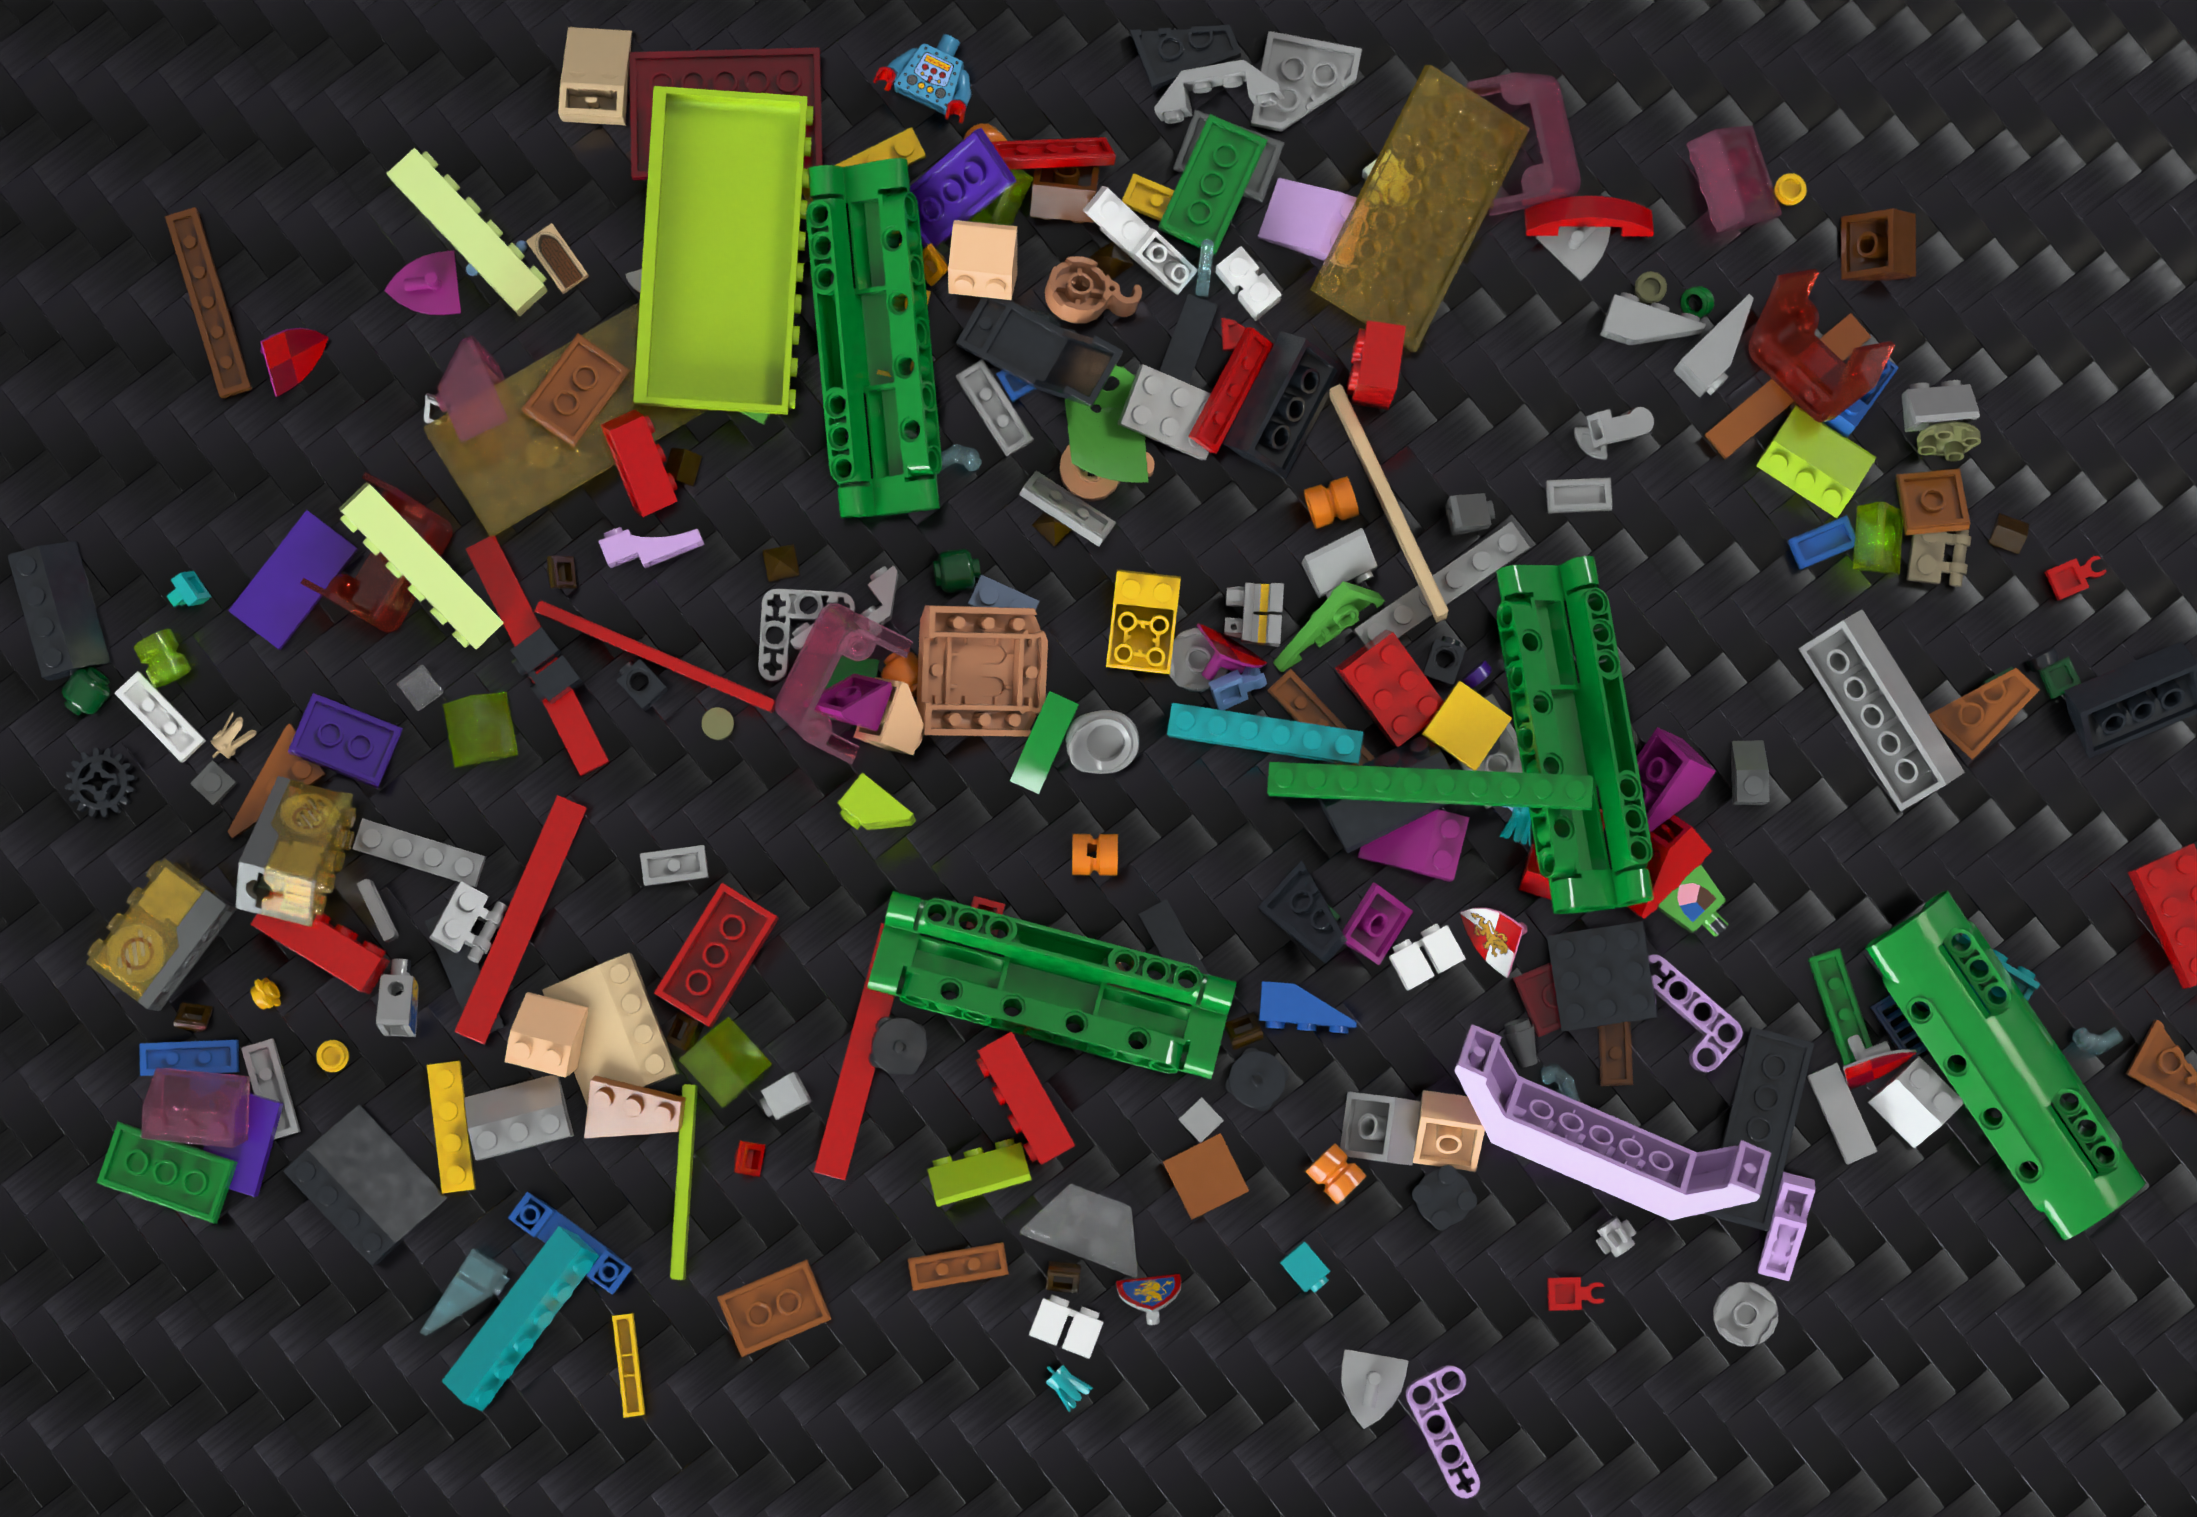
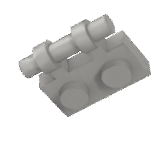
(459, 917)

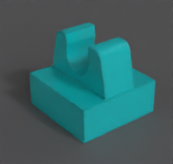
(188, 590)

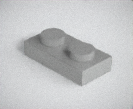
(674, 865)

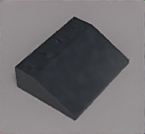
(365, 1185)

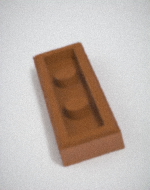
(958, 1266)

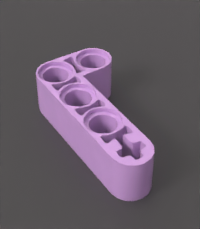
(1685, 1007)
(1448, 1434)

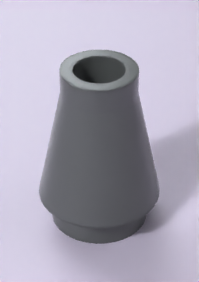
(1521, 1040)

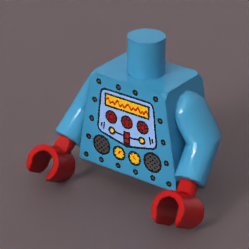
(931, 77)

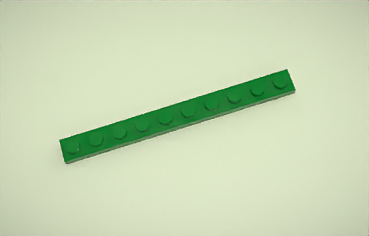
(1430, 785)

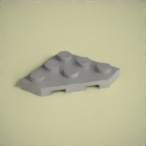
(1308, 75)

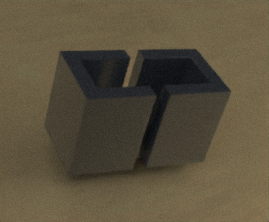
(536, 653)

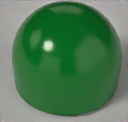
(1704, 294)

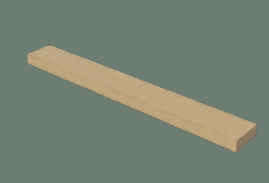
(1388, 503)

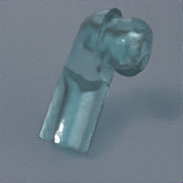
(961, 455)
(2094, 1043)
(1566, 1084)

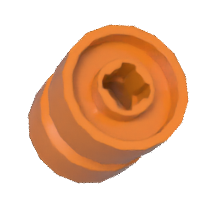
(1331, 502)
(1107, 854)
(1335, 1173)

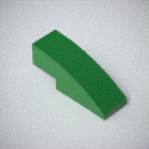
(1044, 742)

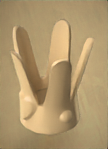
(223, 739)

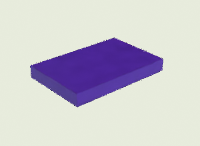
(345, 740)
(255, 1152)

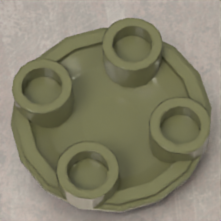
(1948, 440)

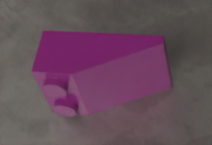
(1670, 776)
(1422, 846)

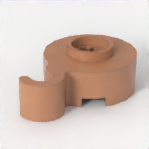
(1082, 292)
(1090, 487)

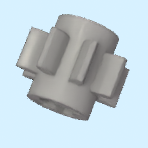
(1615, 1236)

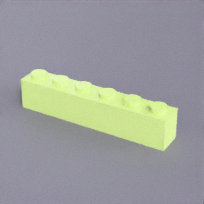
(467, 232)
(425, 570)

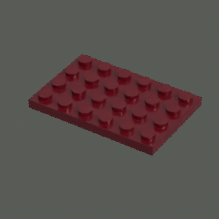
(744, 70)

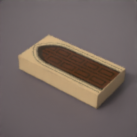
(557, 258)

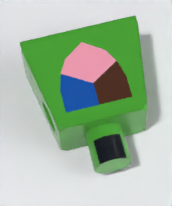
(1695, 904)

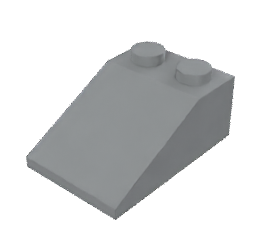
(1707, 362)

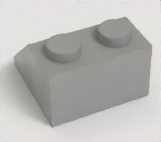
(1935, 405)
(1340, 561)
(1916, 1101)
(1380, 1128)

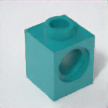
(1305, 1268)

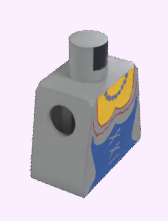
(398, 1013)

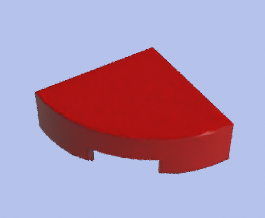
(1231, 333)

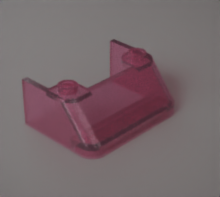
(1559, 173)
(469, 390)
(834, 634)

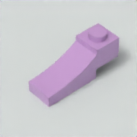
(622, 546)
(1787, 1226)

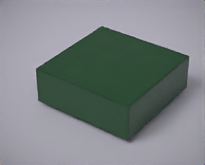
(2059, 677)

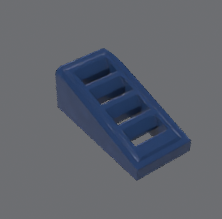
(1892, 1031)

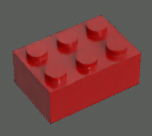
(1391, 687)

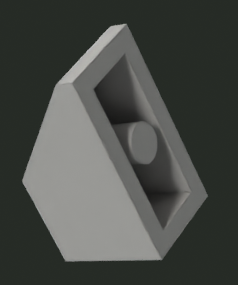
(784, 1096)

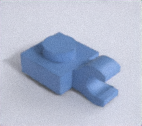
(1233, 687)

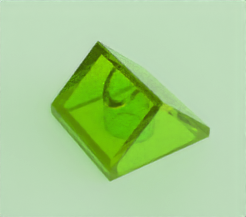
(1878, 538)
(480, 728)

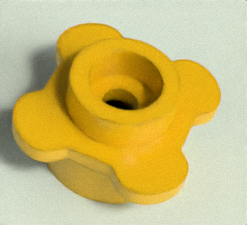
(265, 994)

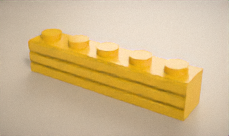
(628, 1365)

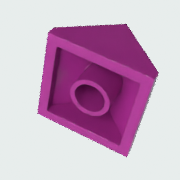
(856, 701)
(1375, 923)

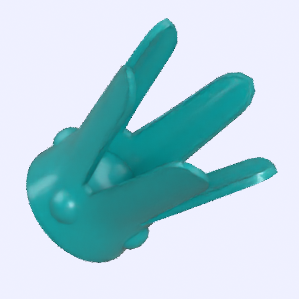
(1522, 821)
(1065, 1385)

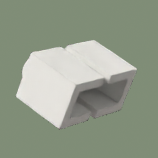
(1258, 292)
(1440, 948)
(1051, 1320)

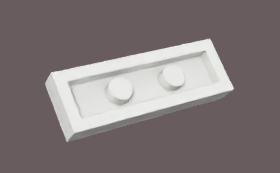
(160, 717)

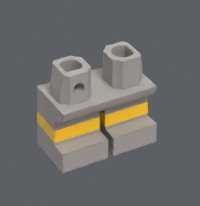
(1256, 599)

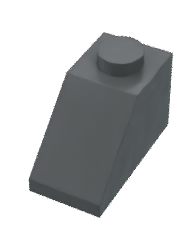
(1469, 513)
(1749, 773)

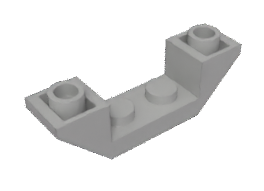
(1176, 101)
(884, 589)

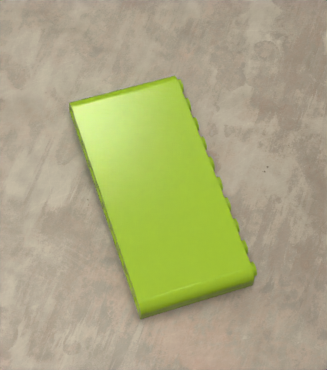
(722, 250)

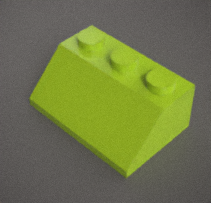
(1816, 461)
(873, 807)
(978, 1172)

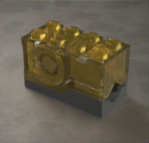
(295, 851)
(160, 934)

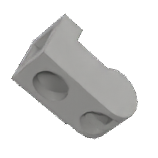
(1629, 425)

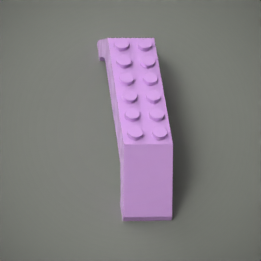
(1600, 1146)

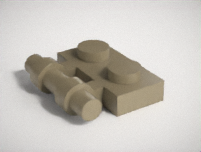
(1928, 553)

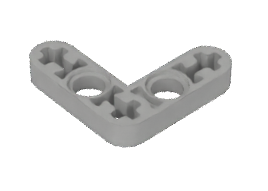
(791, 612)

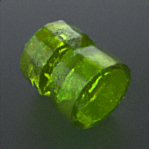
(161, 656)

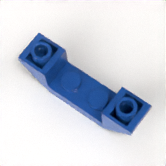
(542, 1221)

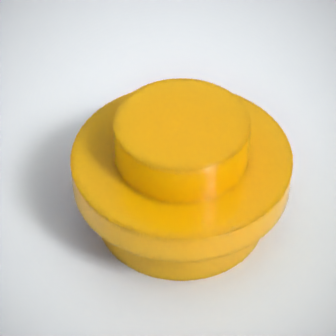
(1790, 189)
(332, 1056)

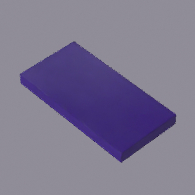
(959, 187)
(275, 599)

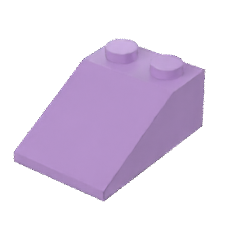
(1305, 217)

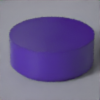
(1477, 674)

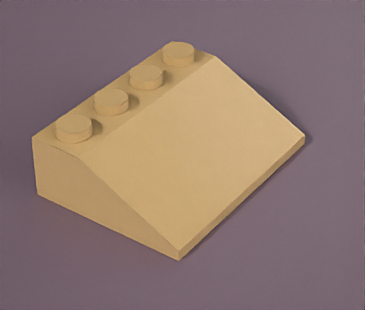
(621, 1026)

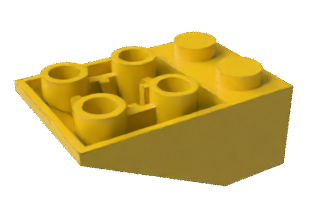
(1143, 621)

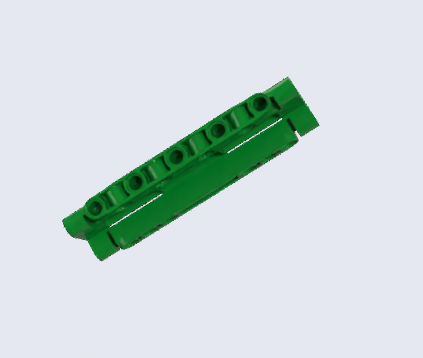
(874, 331)
(1575, 732)
(1052, 983)
(2007, 1066)

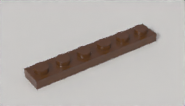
(208, 302)

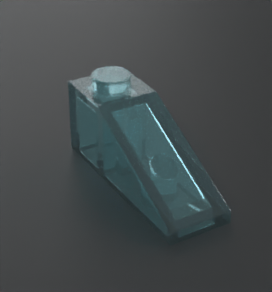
(472, 1285)

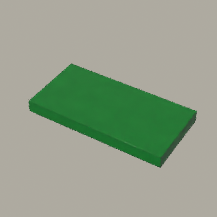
(1212, 183)
(167, 1173)

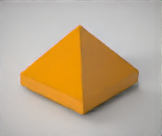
(934, 264)

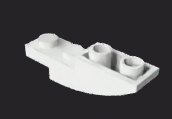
(1139, 240)

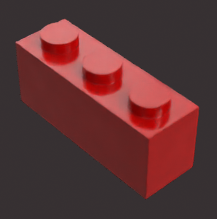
(640, 462)

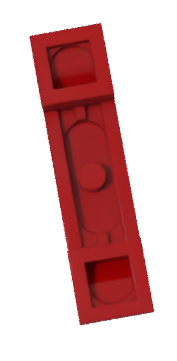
(1588, 211)

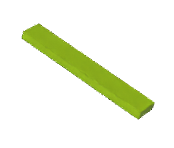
(683, 1184)

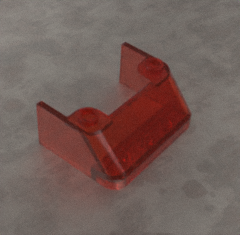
(1801, 362)
(375, 591)

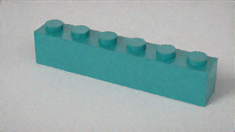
(1265, 734)
(520, 1318)

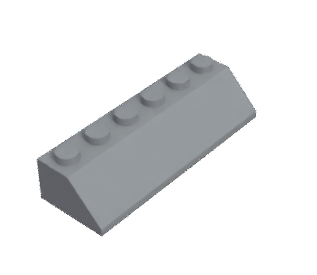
(1881, 710)

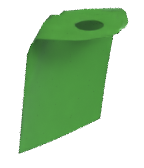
(1102, 444)

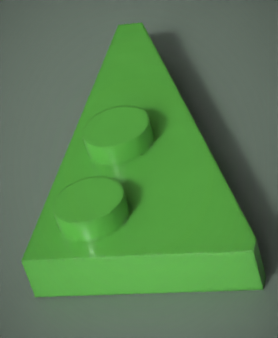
(1329, 621)

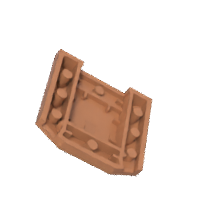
(980, 670)

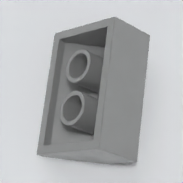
(517, 1117)

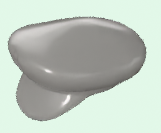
(1102, 742)

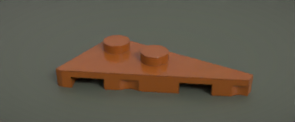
(278, 764)
(2164, 1068)

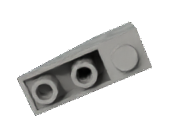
(1639, 323)

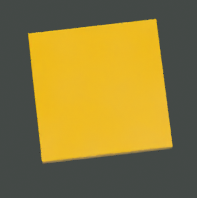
(1466, 725)

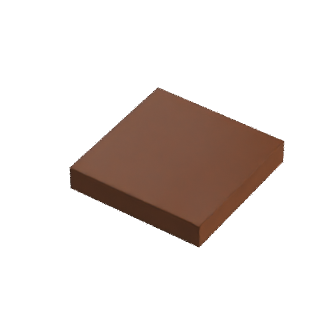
(1932, 502)
(1206, 1176)

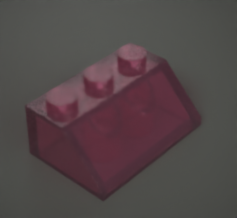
(1733, 178)
(197, 1108)

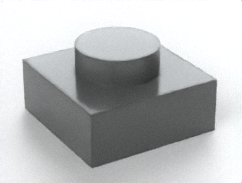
(213, 783)

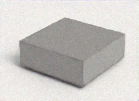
(1200, 1120)

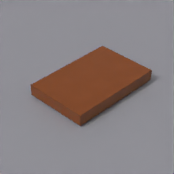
(576, 390)
(774, 1308)

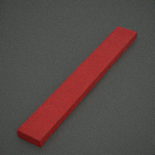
(521, 623)
(655, 656)
(520, 920)
(853, 1082)

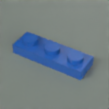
(198, 1056)

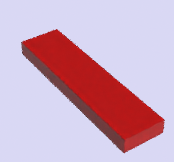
(1056, 153)
(1231, 390)

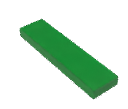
(1839, 1002)

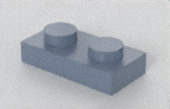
(994, 594)

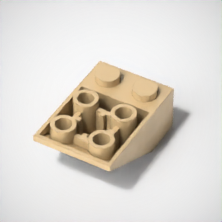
(595, 76)

